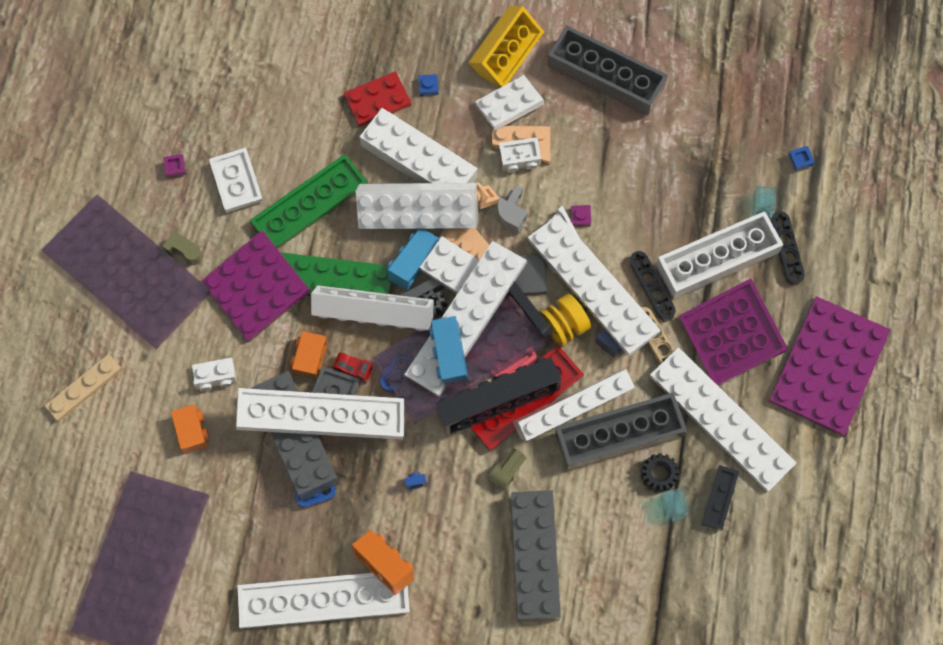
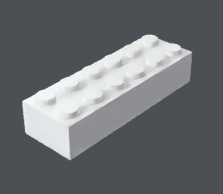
(414, 152)
(417, 205)
(719, 255)

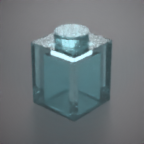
(764, 200)
(674, 504)

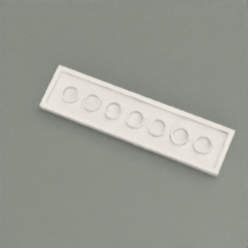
(594, 285)
(473, 309)
(320, 414)
(723, 419)
(317, 600)

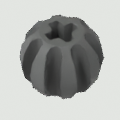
(439, 301)

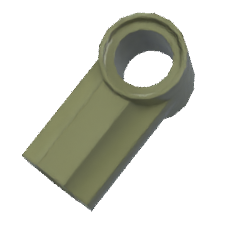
(504, 472)

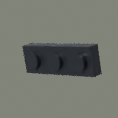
(720, 498)

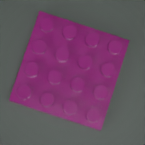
(256, 286)
(733, 332)

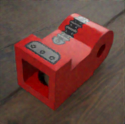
(353, 366)

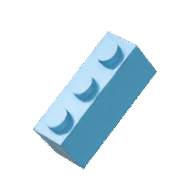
(410, 258)
(448, 350)

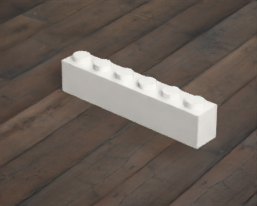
(372, 307)
(573, 404)

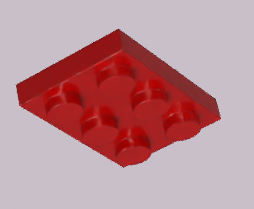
(380, 93)

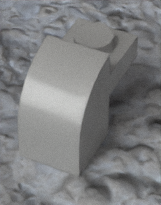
(509, 213)

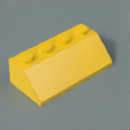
(506, 46)

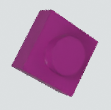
(174, 165)
(581, 215)

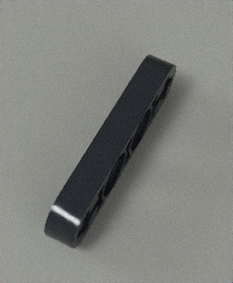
(790, 247)
(648, 287)
(530, 310)

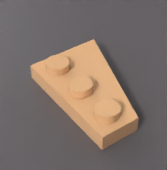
(514, 133)
(467, 239)

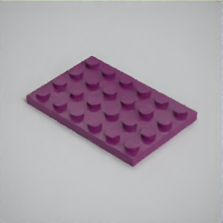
(829, 366)

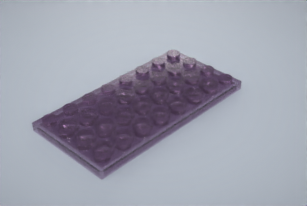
(126, 271)
(501, 344)
(140, 562)

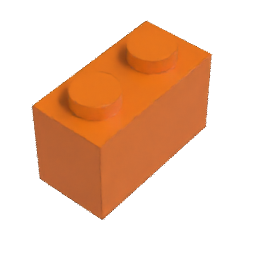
(309, 355)
(190, 429)

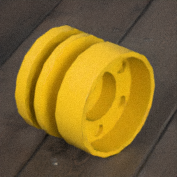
(566, 318)

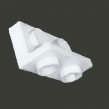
(520, 154)
(214, 374)

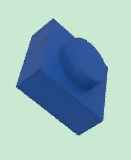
(428, 85)
(801, 158)
(415, 481)

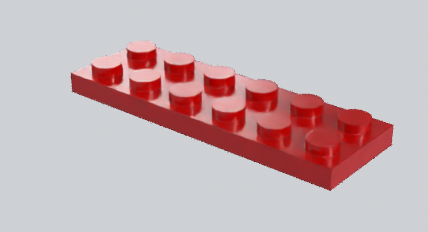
(501, 427)

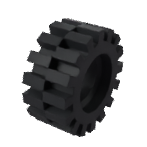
(659, 460)

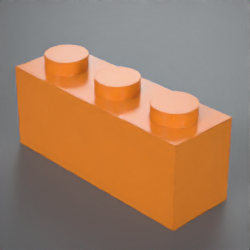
(383, 561)

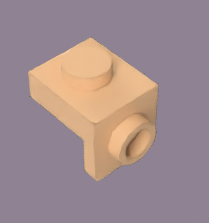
(486, 196)

